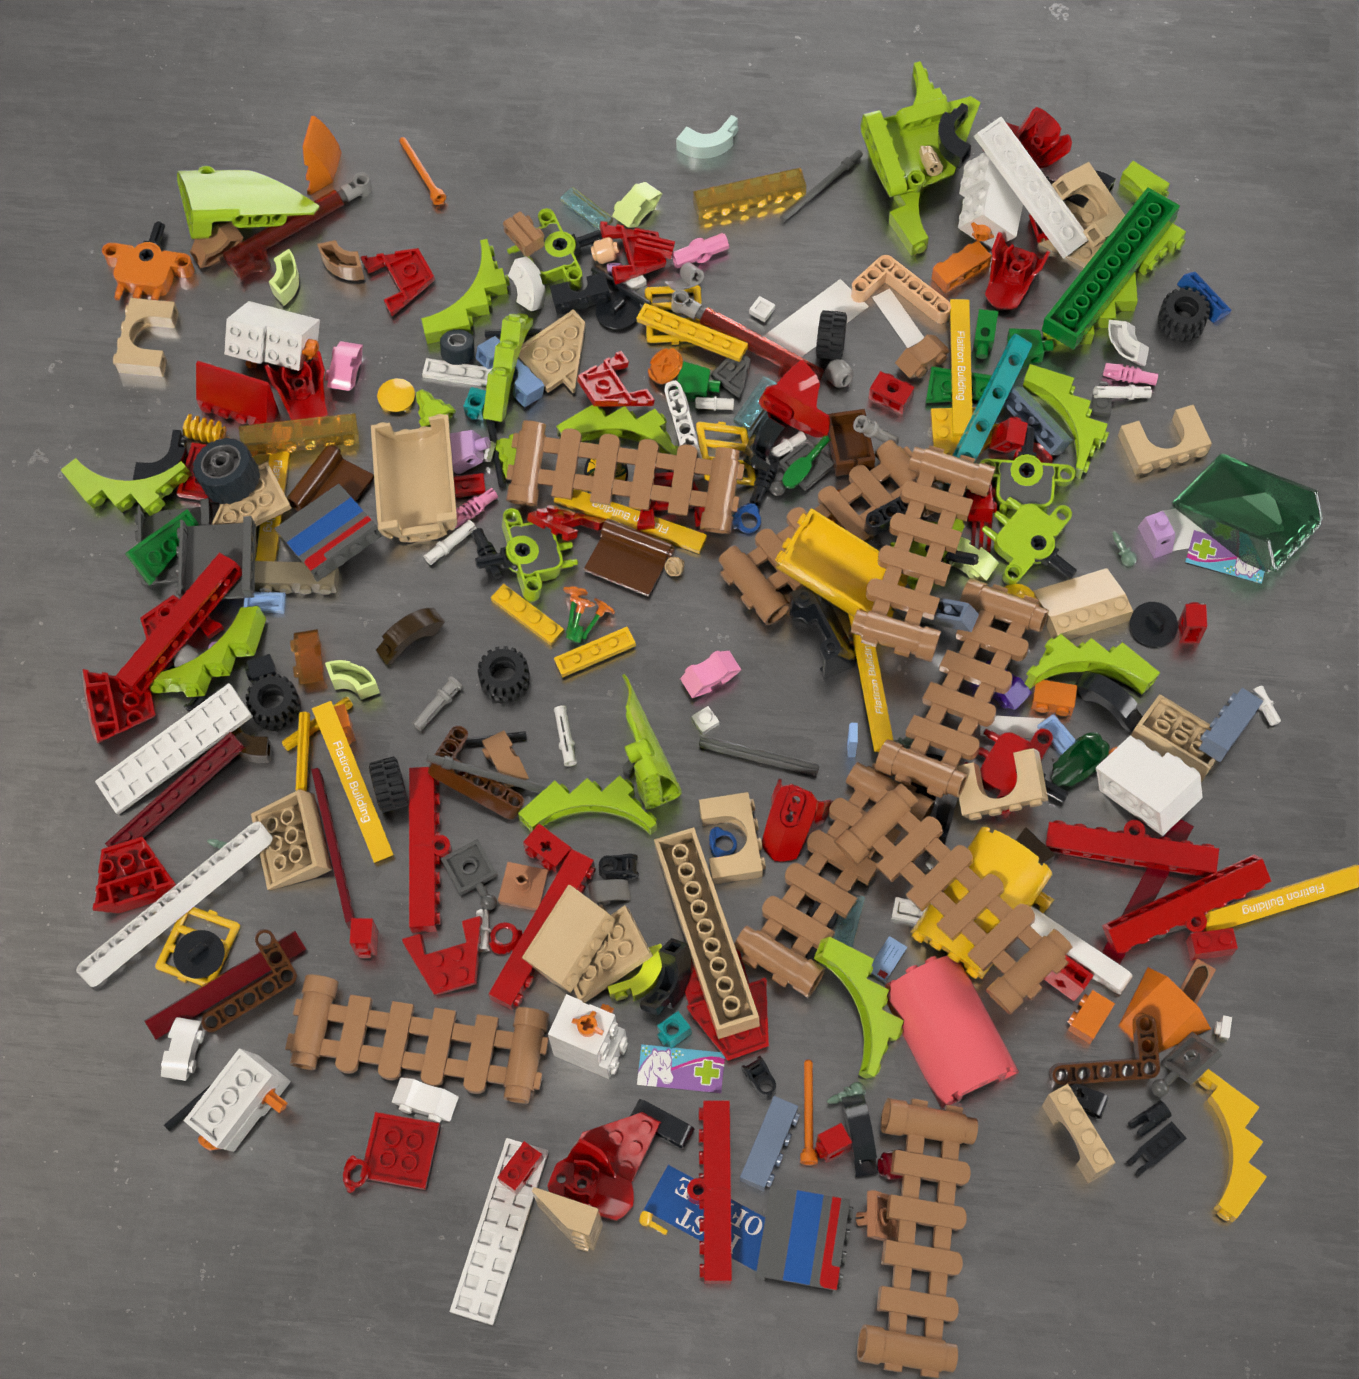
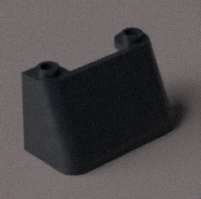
(836, 649)

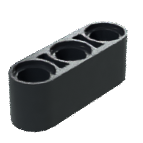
(880, 516)
(671, 1128)

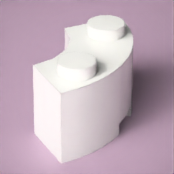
(528, 283)
(1126, 343)
(180, 1059)
(425, 1100)

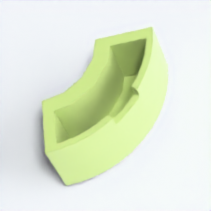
(636, 204)
(286, 279)
(985, 566)
(352, 677)

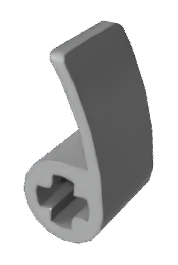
(690, 277)
(607, 890)

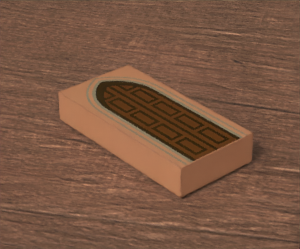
(1197, 980)

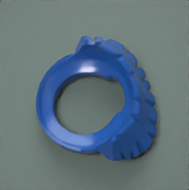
(737, 520)
(715, 833)

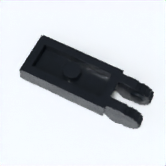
(1158, 1147)

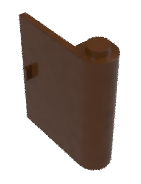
(326, 473)
(629, 557)

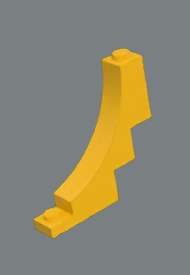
(1234, 1114)

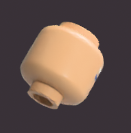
(605, 250)

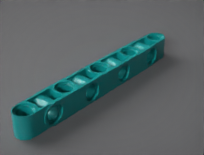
(989, 406)

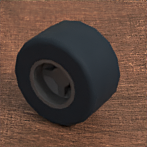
(457, 347)

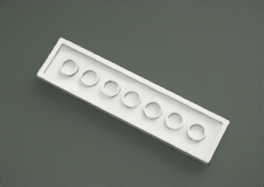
(1031, 187)

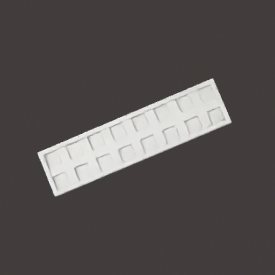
(173, 749)
(495, 1243)

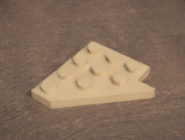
(1086, 217)
(556, 352)
(262, 504)
(618, 955)

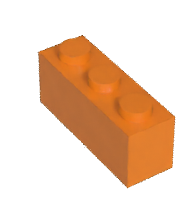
(961, 266)

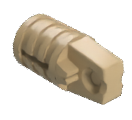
(930, 160)

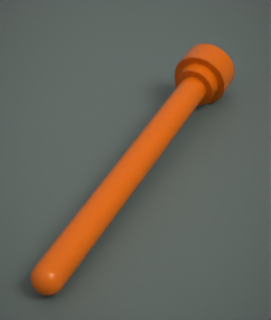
(436, 194)
(808, 1154)

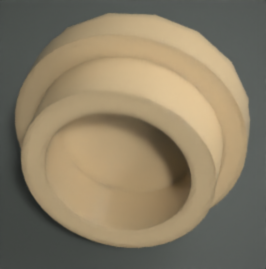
(674, 566)

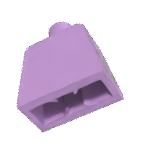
(467, 450)
(1157, 530)

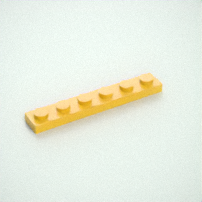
(692, 332)

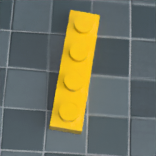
(527, 614)
(594, 652)

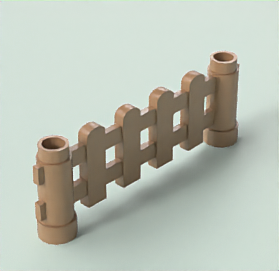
(717, 501)
(762, 592)
(907, 635)
(942, 776)
(791, 964)
(1019, 977)
(317, 1009)
(893, 1345)

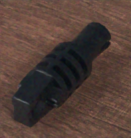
(764, 479)
(486, 548)

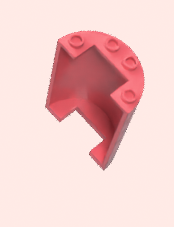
(948, 1029)

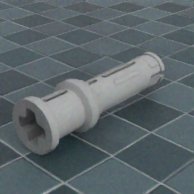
(871, 429)
(442, 697)

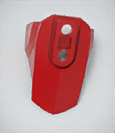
(1041, 138)
(1006, 284)
(309, 398)
(795, 401)
(786, 832)
(603, 1188)

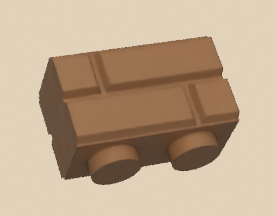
(523, 233)

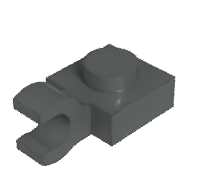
(1101, 406)

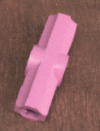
(700, 250)

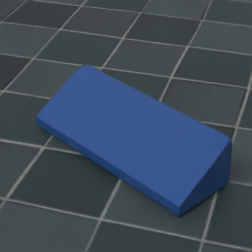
(1217, 307)

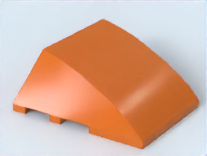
(320, 154)
(1169, 1006)

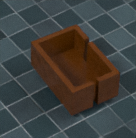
(847, 445)

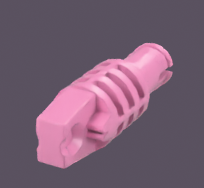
(1129, 374)
(474, 506)

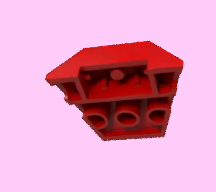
(113, 705)
(130, 877)

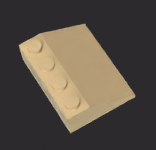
(1084, 605)
(1176, 731)
(298, 840)
(569, 939)
(576, 1220)

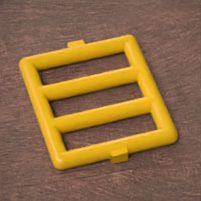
(651, 338)
(722, 427)
(179, 927)

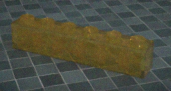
(749, 193)
(300, 434)

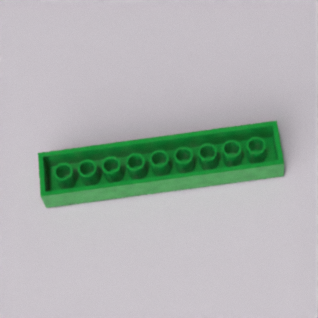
(1110, 268)

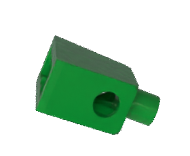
(985, 332)
(1038, 347)
(696, 381)

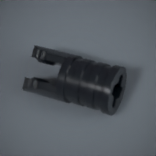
(1153, 1116)

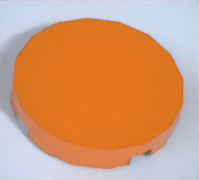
(665, 365)

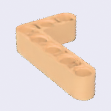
(902, 286)

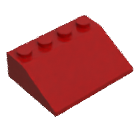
(234, 395)

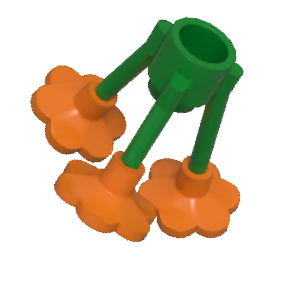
(575, 631)

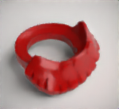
(496, 946)
(350, 1164)

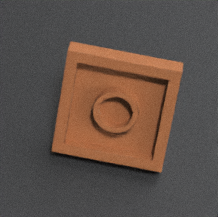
(523, 886)
(875, 1218)

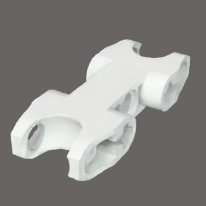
(683, 418)

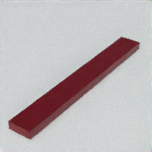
(179, 790)
(333, 846)
(1150, 884)
(221, 986)

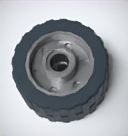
(226, 471)

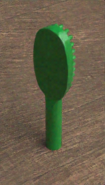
(800, 468)

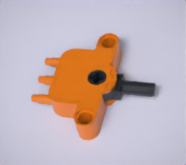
(146, 267)

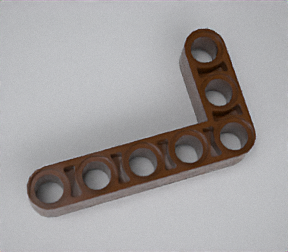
(478, 788)
(256, 987)
(1115, 1065)

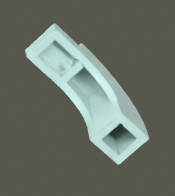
(707, 145)

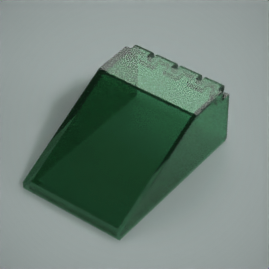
(1251, 511)

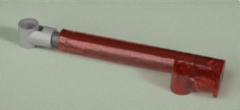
(245, 256)
(756, 343)

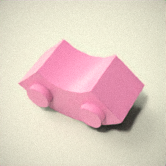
(344, 366)
(701, 677)

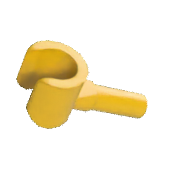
(646, 1220)

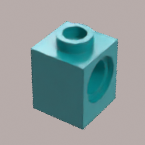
(475, 396)
(676, 1021)

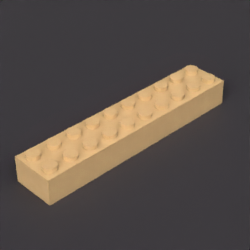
(706, 933)

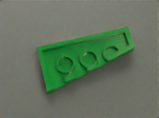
(940, 385)
(159, 548)

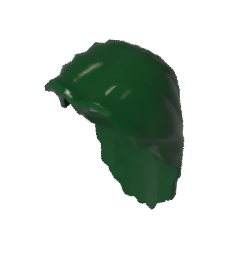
(1080, 760)

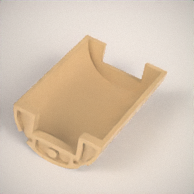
(414, 481)

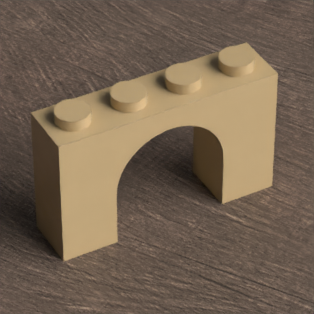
(1087, 182)
(141, 315)
(1146, 456)
(1028, 790)
(738, 811)
(1094, 1156)

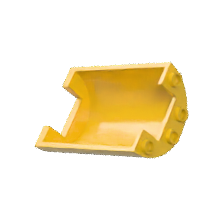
(832, 563)
(1022, 883)

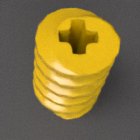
(202, 430)

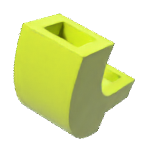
(643, 982)

